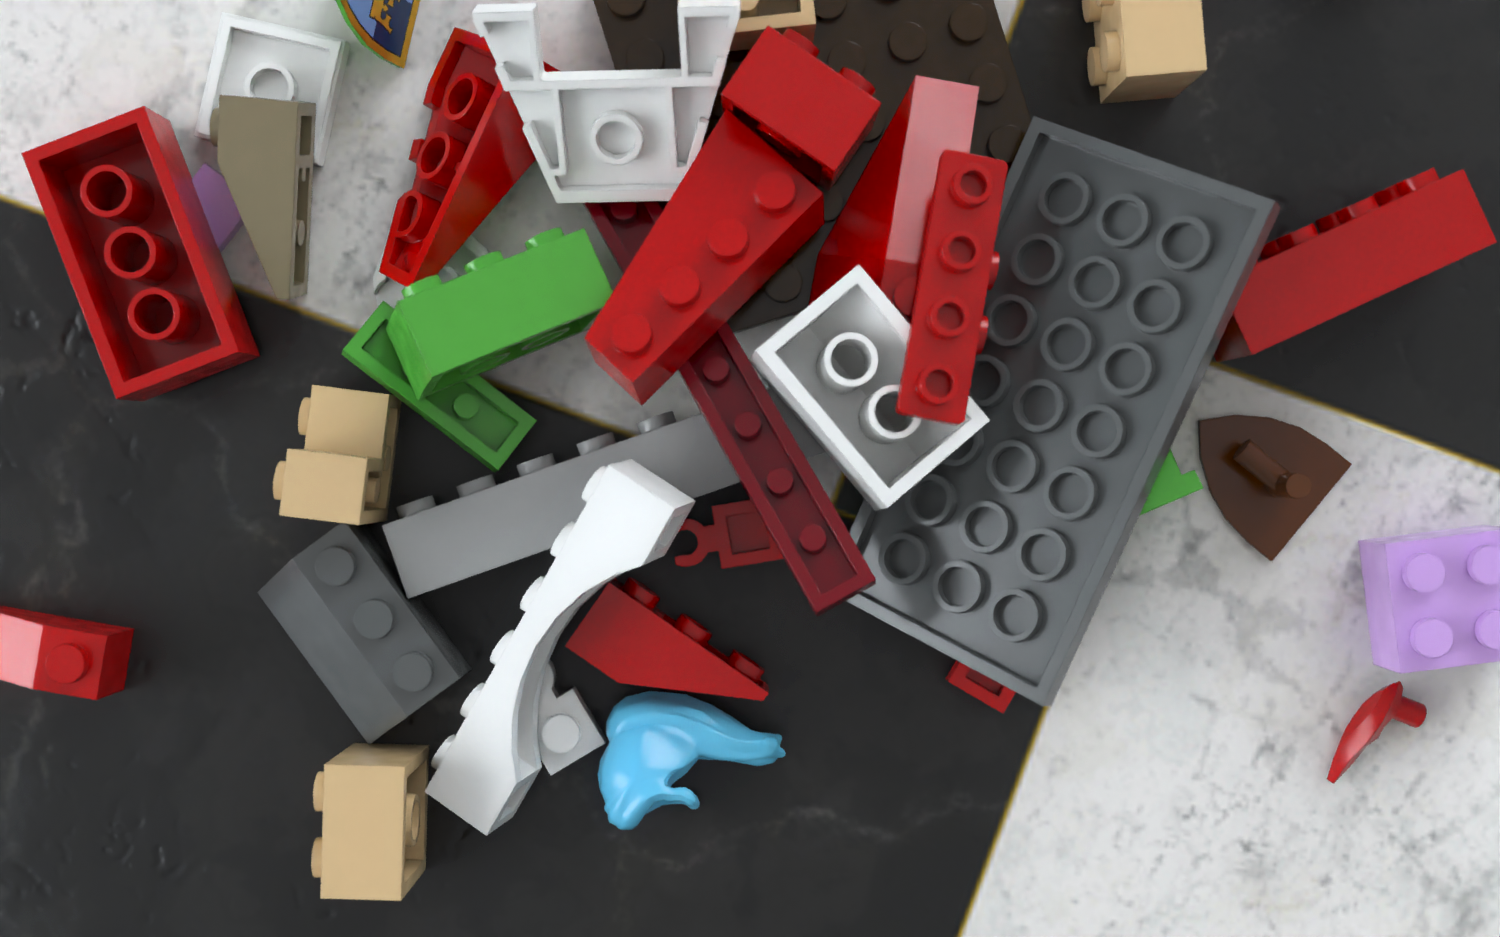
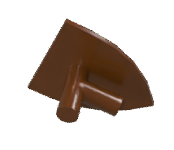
(1266, 476)

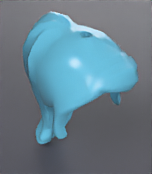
(657, 742)

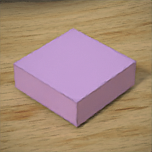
(217, 205)

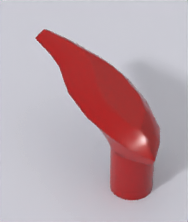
(1369, 723)

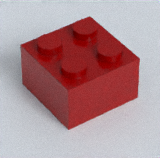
(802, 105)

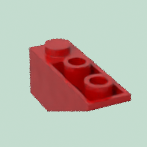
(648, 648)

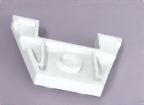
(612, 129)

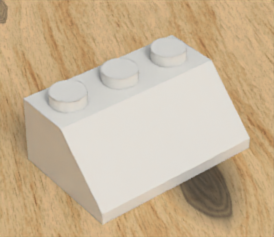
(842, 378)

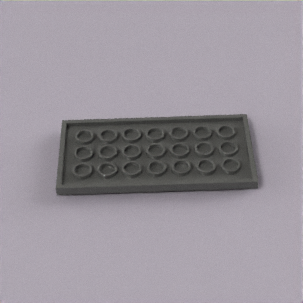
(1089, 361)

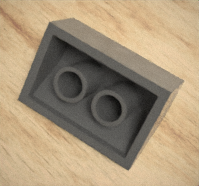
(361, 631)

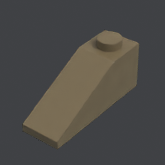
(269, 171)

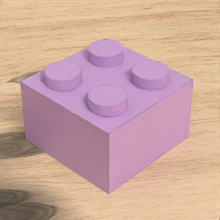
(1433, 598)

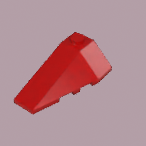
(462, 166)
(891, 203)

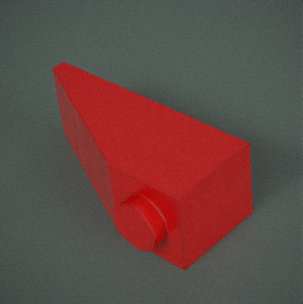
(63, 653)

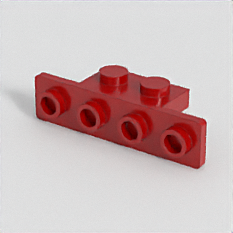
(952, 288)

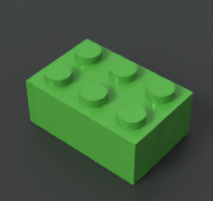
(497, 310)

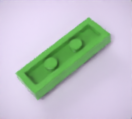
(467, 413)

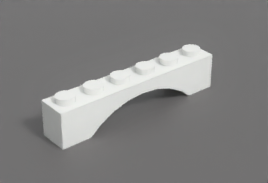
(496, 752)

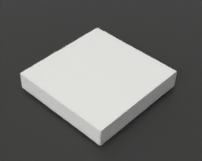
(279, 64)

